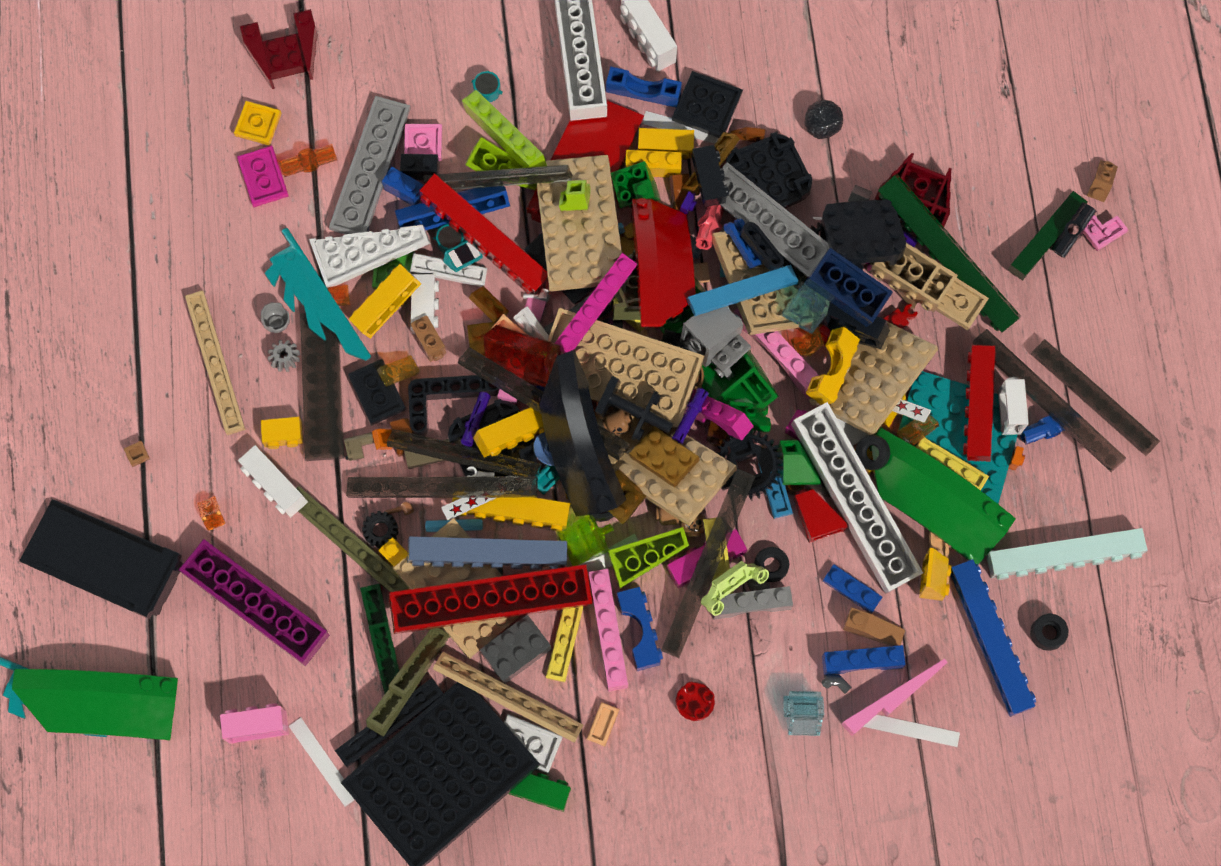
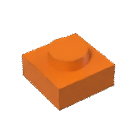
(380, 438)
(1017, 458)

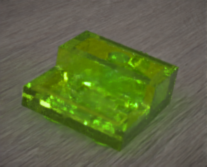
(585, 540)

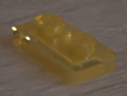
(398, 370)

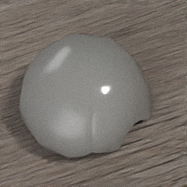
(274, 317)

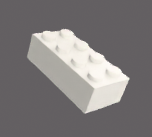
(649, 33)

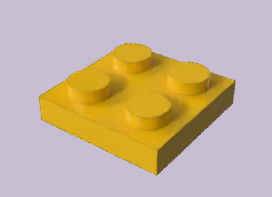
(257, 123)

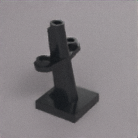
(610, 398)

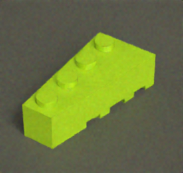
(642, 556)

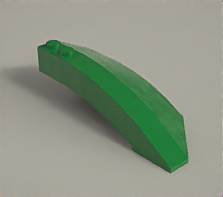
(749, 384)
(940, 499)
(98, 702)

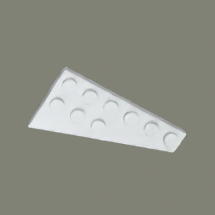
(358, 253)

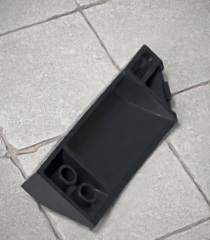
(577, 441)

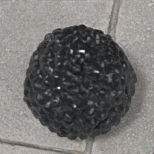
(823, 119)

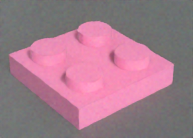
(423, 139)

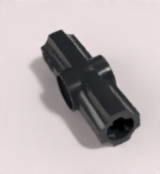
(1081, 220)

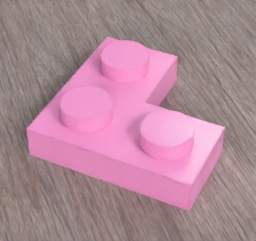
(1102, 235)

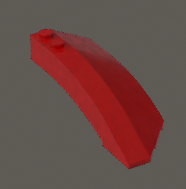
(663, 261)

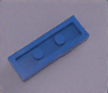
(852, 589)

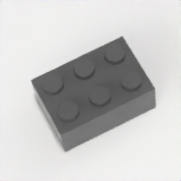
(515, 649)

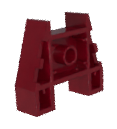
(284, 54)
(928, 186)

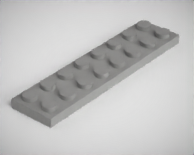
(370, 166)
(786, 232)

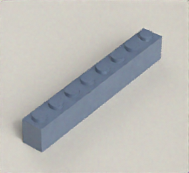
(487, 552)

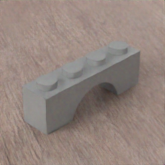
(760, 600)

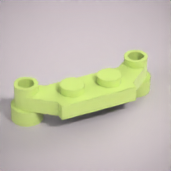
(729, 582)

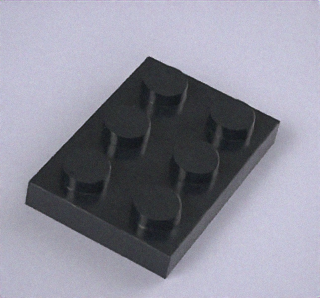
(376, 399)

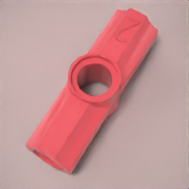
(708, 225)

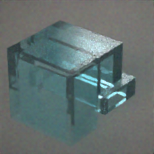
(807, 308)
(804, 712)

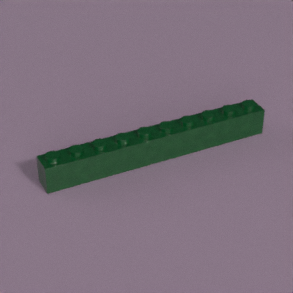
(947, 251)

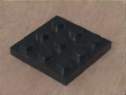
(707, 104)

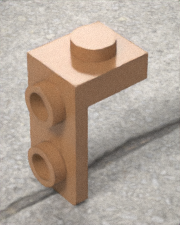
(1103, 181)
(429, 338)

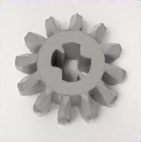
(281, 349)

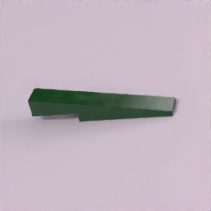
(1046, 237)
(380, 634)

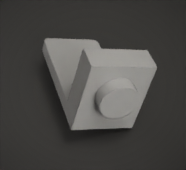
(730, 355)

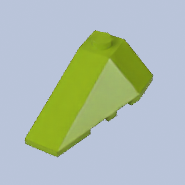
(489, 157)

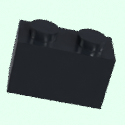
(419, 165)

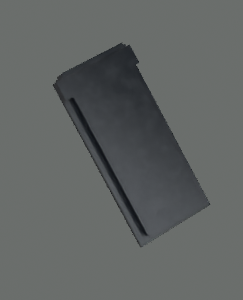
(103, 560)

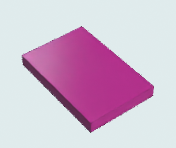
(262, 176)

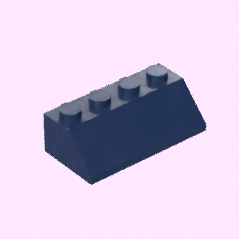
(848, 287)

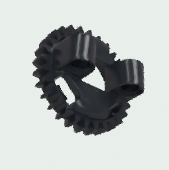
(766, 457)

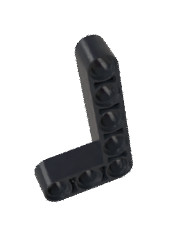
(445, 393)

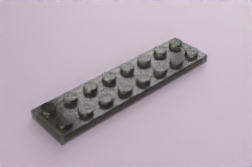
(321, 394)

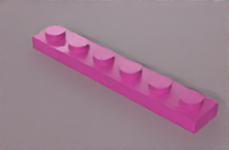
(596, 303)

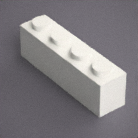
(274, 483)

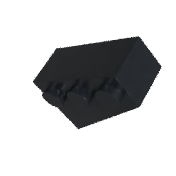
(871, 336)

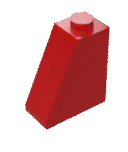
(817, 515)

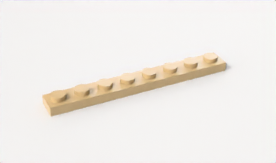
(215, 363)
(508, 697)

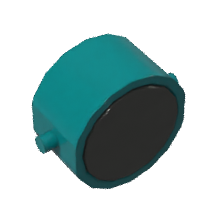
(487, 85)
(448, 238)

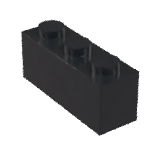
(709, 175)

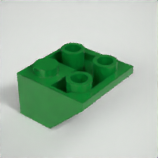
(634, 183)
(796, 464)

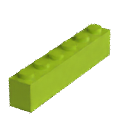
(503, 131)

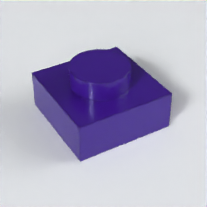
(688, 204)

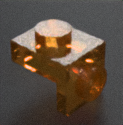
(808, 343)
(211, 513)

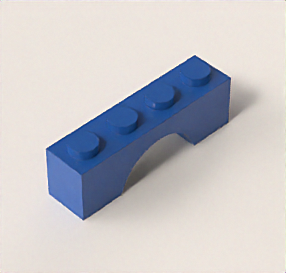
(625, 84)
(632, 605)
(862, 659)

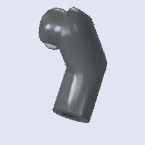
(753, 585)
(836, 680)

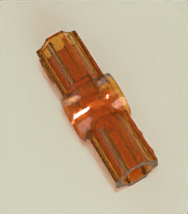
(308, 160)

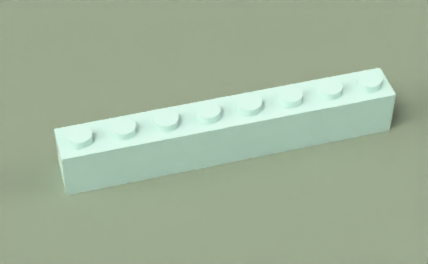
(1066, 553)

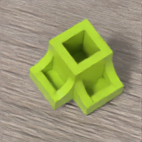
(576, 196)

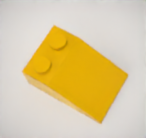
(934, 576)

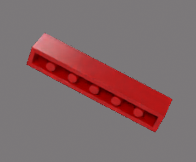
(980, 403)

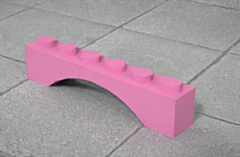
(787, 357)
(608, 630)

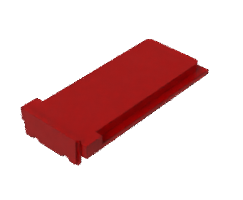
(596, 137)

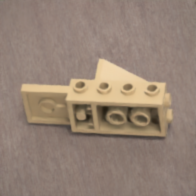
(932, 285)

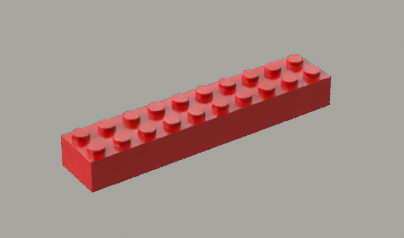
(489, 599)

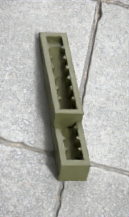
(406, 681)

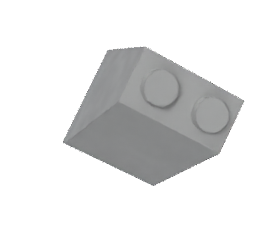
(710, 332)

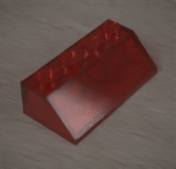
(521, 354)

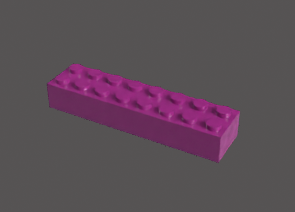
(254, 602)

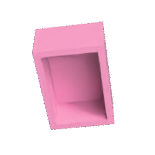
(254, 723)

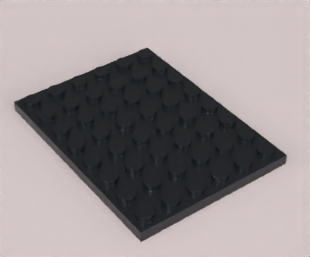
(440, 774)

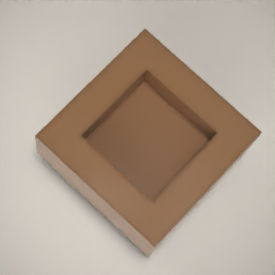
(136, 453)

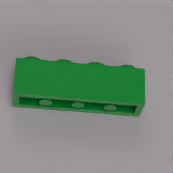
(543, 791)

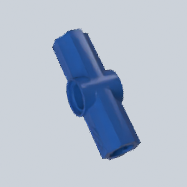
(1044, 428)

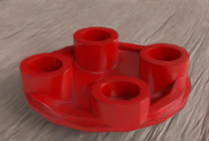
(695, 701)

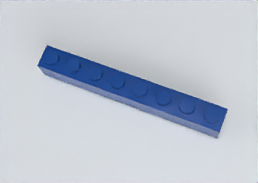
(991, 638)

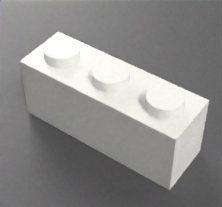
(424, 299)

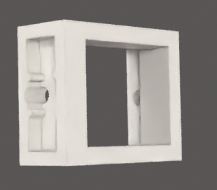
(1013, 406)

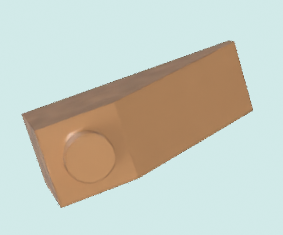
(873, 628)

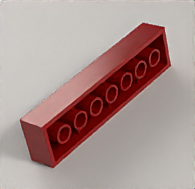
(483, 233)

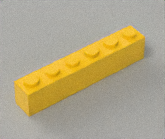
(524, 510)

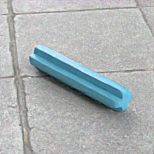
(466, 524)

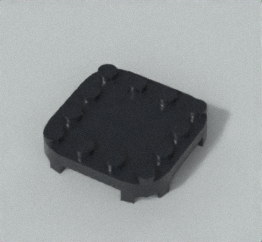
(774, 168)
(864, 231)
(495, 412)

